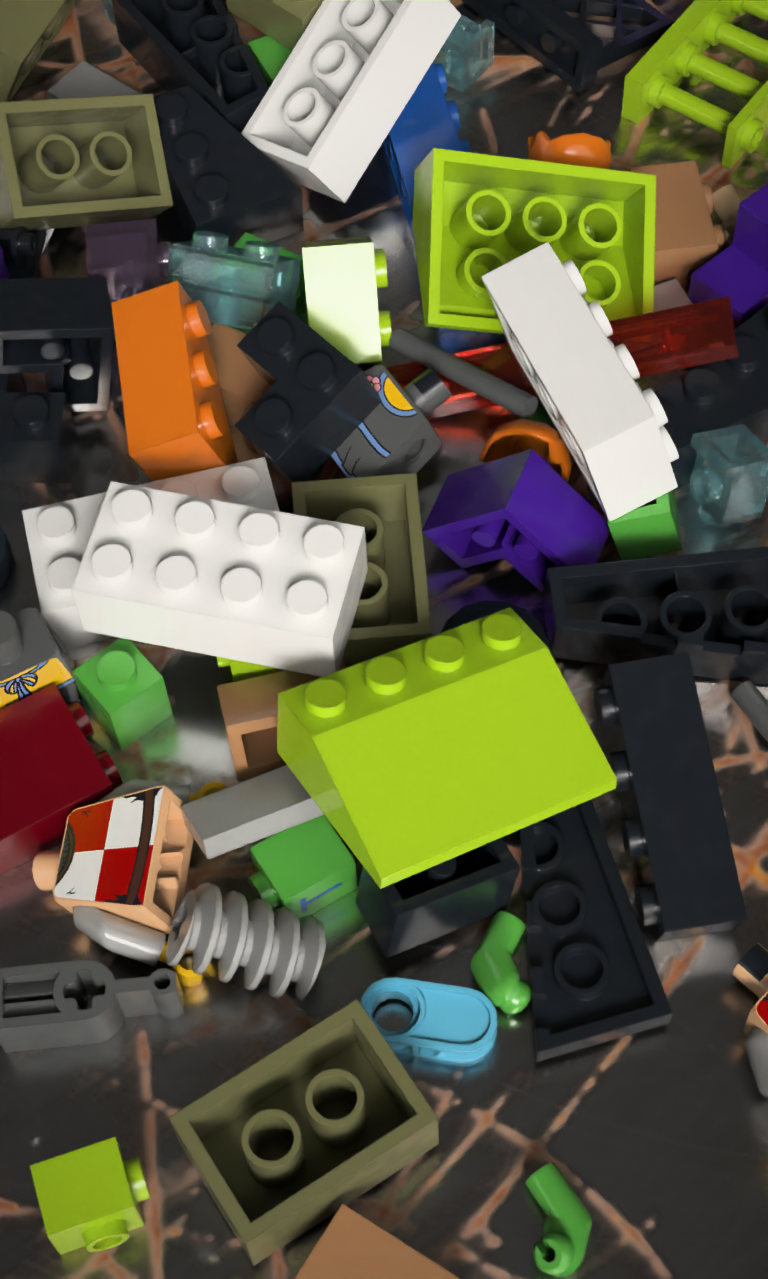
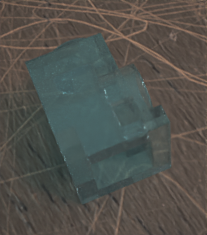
(467, 52)
(729, 475)

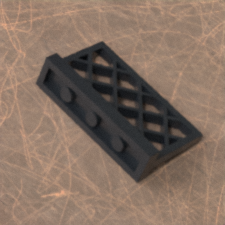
(570, 44)

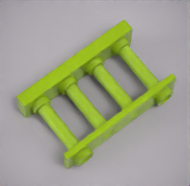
(681, 54)

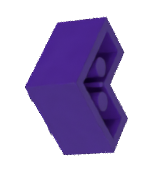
(743, 266)
(516, 513)

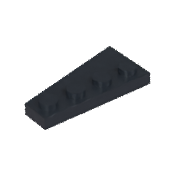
(583, 939)

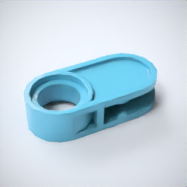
(446, 1019)

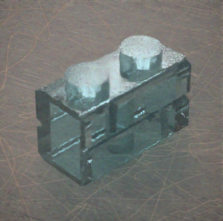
(234, 282)

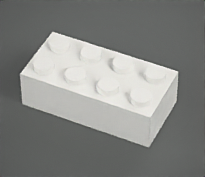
(347, 88)
(584, 380)
(62, 530)
(221, 579)

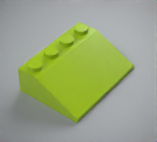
(491, 208)
(441, 745)

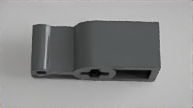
(44, 1003)

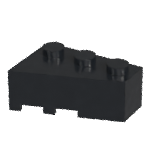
(220, 176)

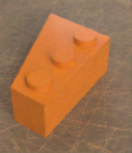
(170, 384)

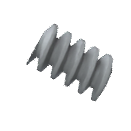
(249, 938)

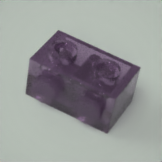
(127, 256)

